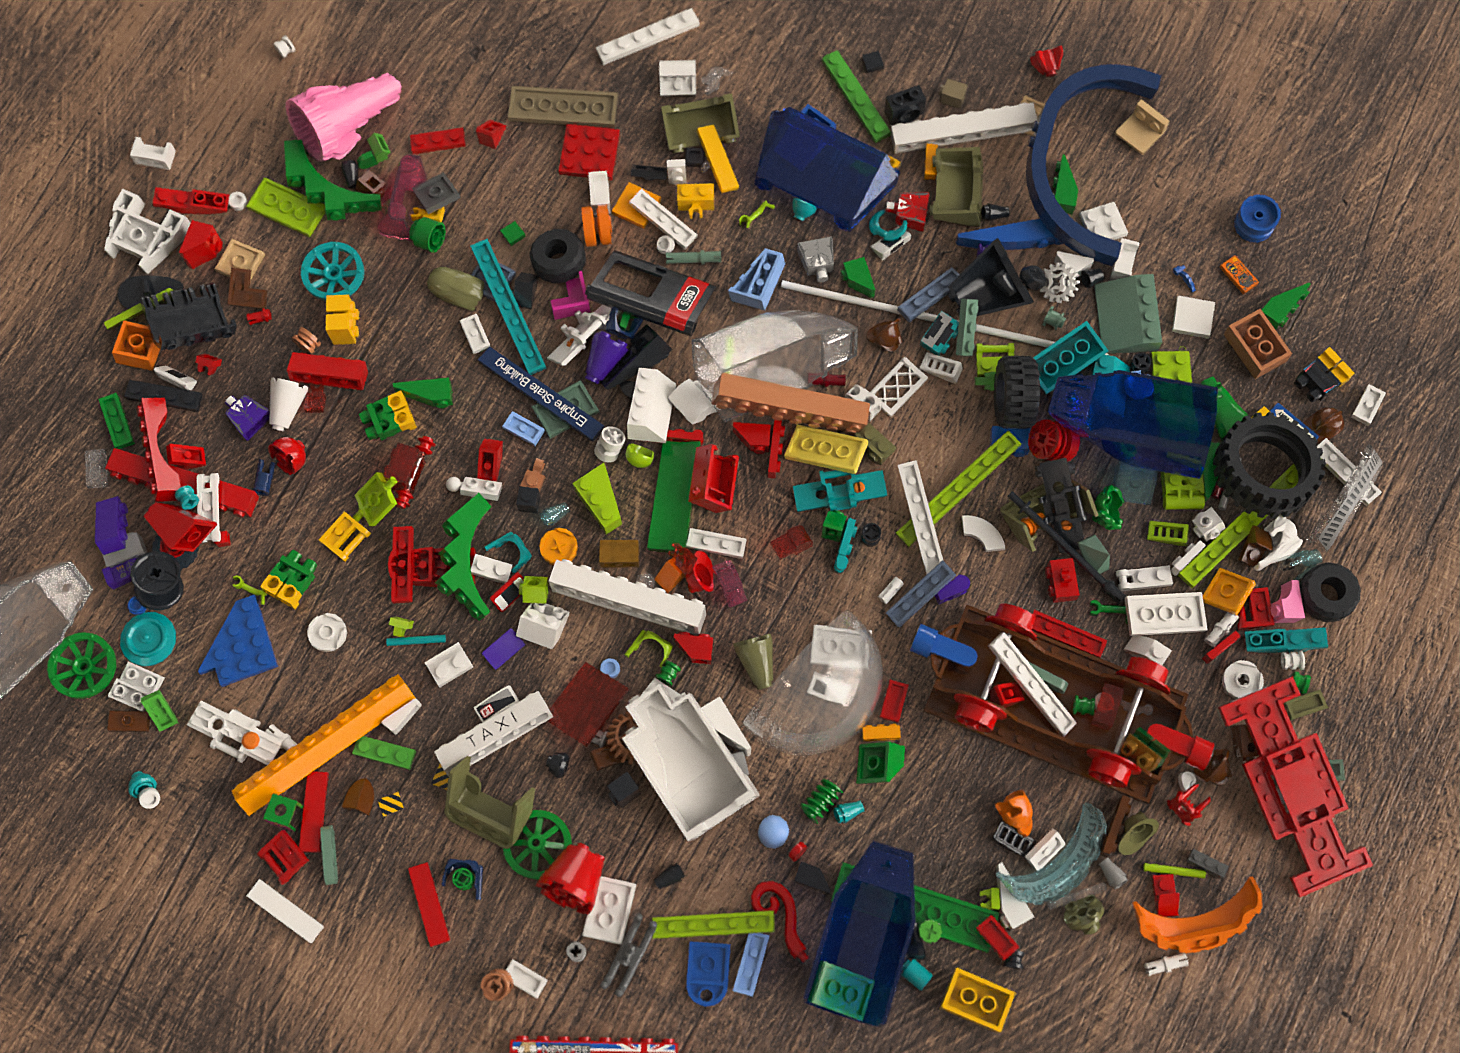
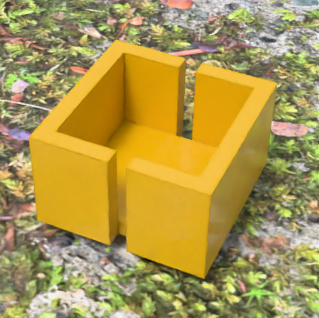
(341, 324)

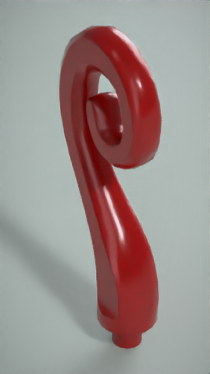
(792, 940)

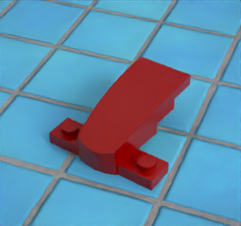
(414, 566)

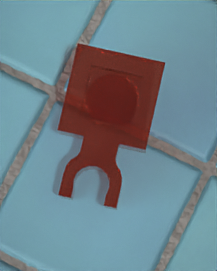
(316, 400)
(684, 557)

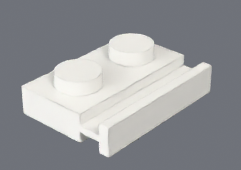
(449, 664)

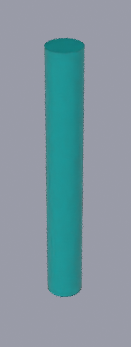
(416, 640)

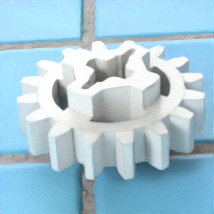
(1052, 283)

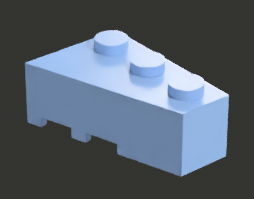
(759, 281)

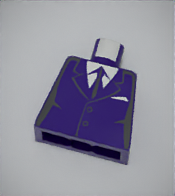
(247, 415)

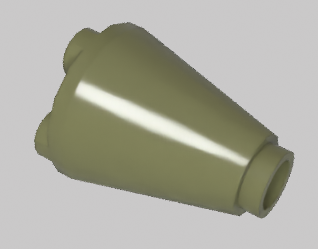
(757, 659)

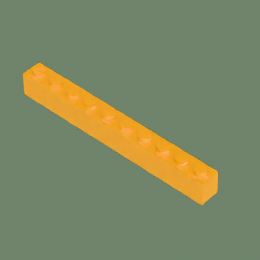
(322, 745)

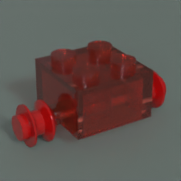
(407, 467)

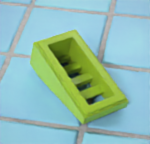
(1167, 539)

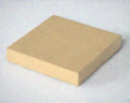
(239, 256)

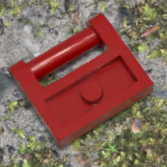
(1260, 610)
(287, 852)

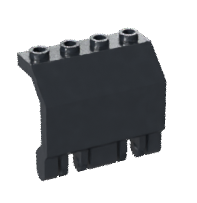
(186, 322)

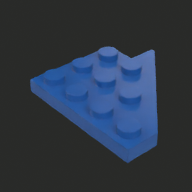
(241, 645)

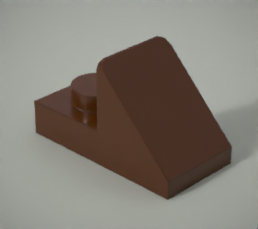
(1255, 546)

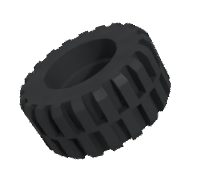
(1016, 392)

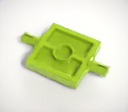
(375, 499)

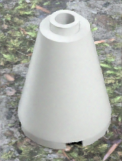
(284, 402)

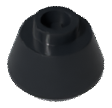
(558, 764)

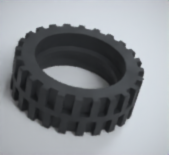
(1288, 438)

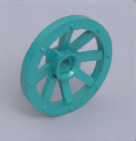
(331, 269)

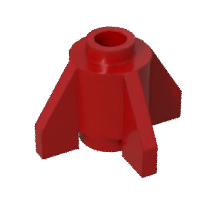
(1048, 61)

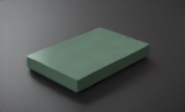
(576, 395)

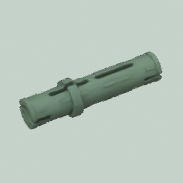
(693, 257)

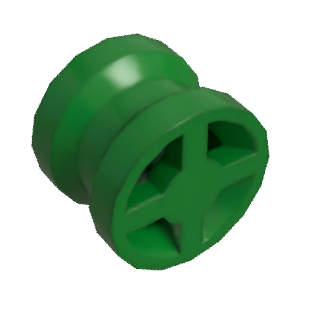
(1301, 681)

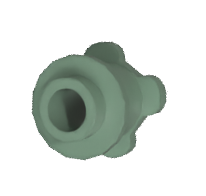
(1054, 318)

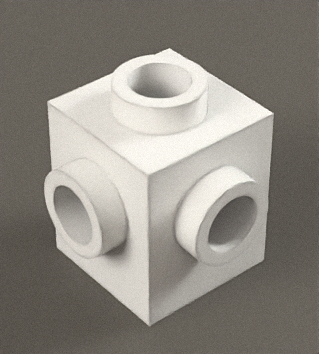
(1208, 524)

